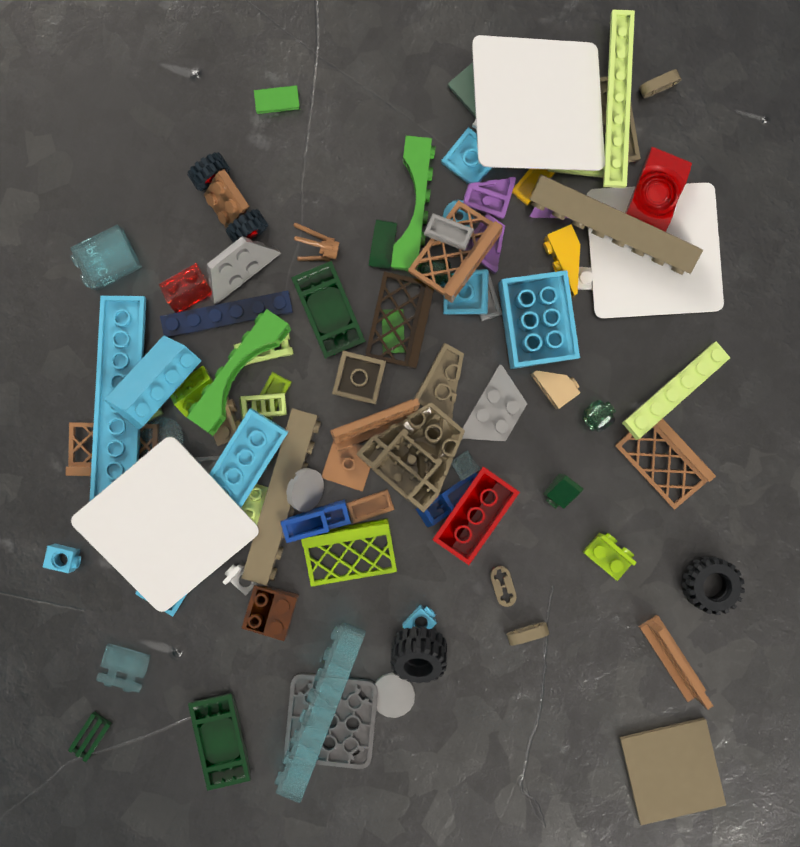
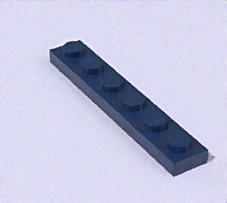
(225, 314)

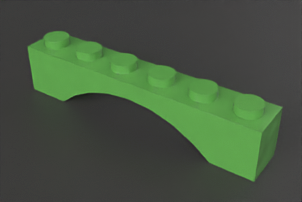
(416, 160)
(265, 335)

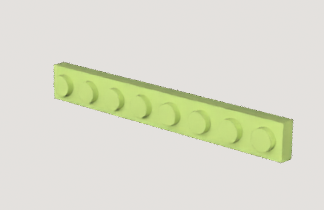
(618, 98)

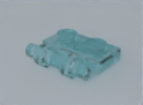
(124, 661)

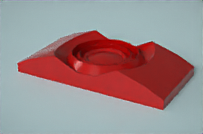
(659, 188)

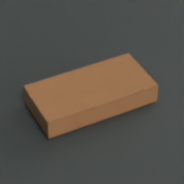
(370, 506)

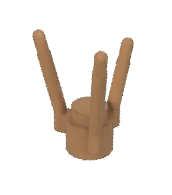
(328, 247)

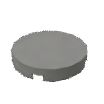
(305, 489)
(394, 695)

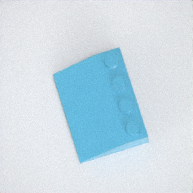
(538, 319)

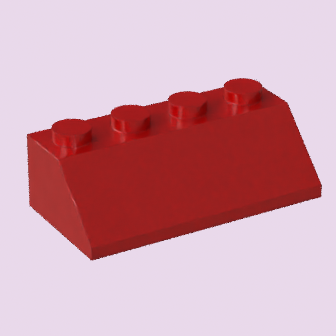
(476, 515)

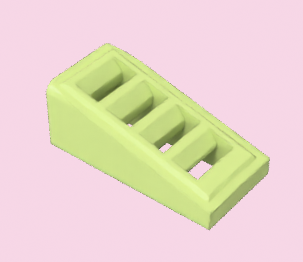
(281, 402)

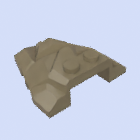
(415, 454)

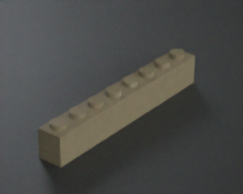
(615, 224)
(291, 457)

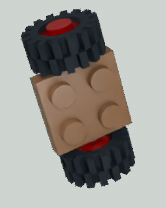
(225, 198)

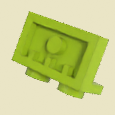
(191, 390)
(609, 556)

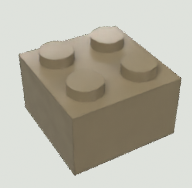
(359, 377)

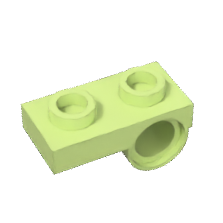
(254, 502)

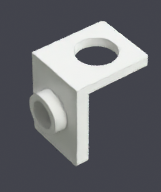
(233, 575)

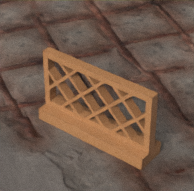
(471, 261)
(367, 427)
(682, 451)
(84, 468)
(674, 661)

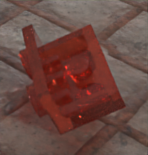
(185, 288)

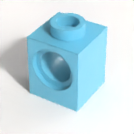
(53, 562)
(420, 611)

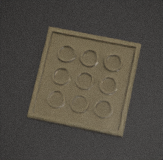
(672, 771)

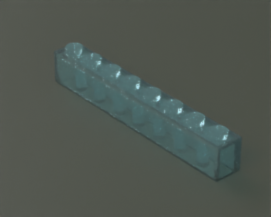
(320, 712)

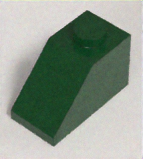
(562, 491)

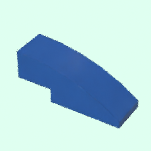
(445, 502)
(316, 521)

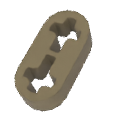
(660, 83)
(507, 583)
(528, 633)

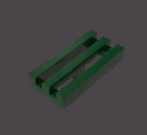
(79, 752)

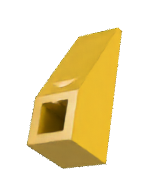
(565, 251)

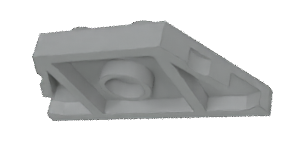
(237, 265)
(495, 410)

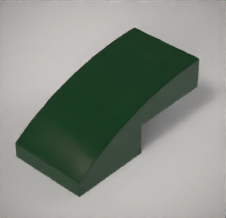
(383, 244)

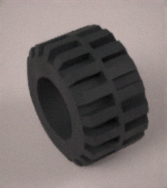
(730, 588)
(419, 655)

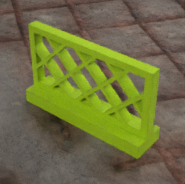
(344, 534)

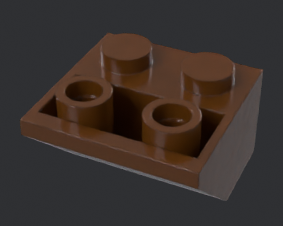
(270, 611)

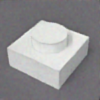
(585, 278)

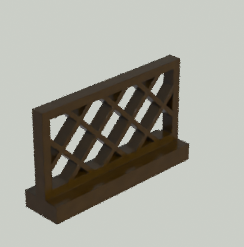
(418, 326)

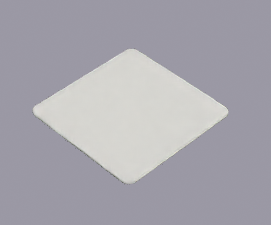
(538, 103)
(635, 285)
(165, 524)

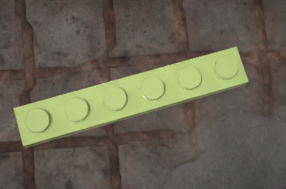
(676, 390)

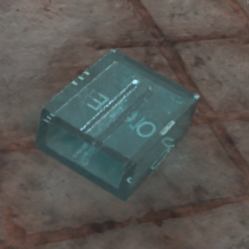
(105, 258)

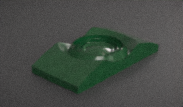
(328, 309)
(220, 741)

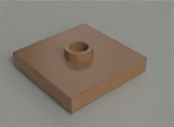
(346, 467)

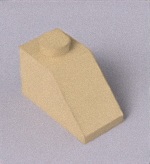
(556, 387)

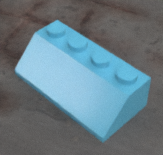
(152, 381)

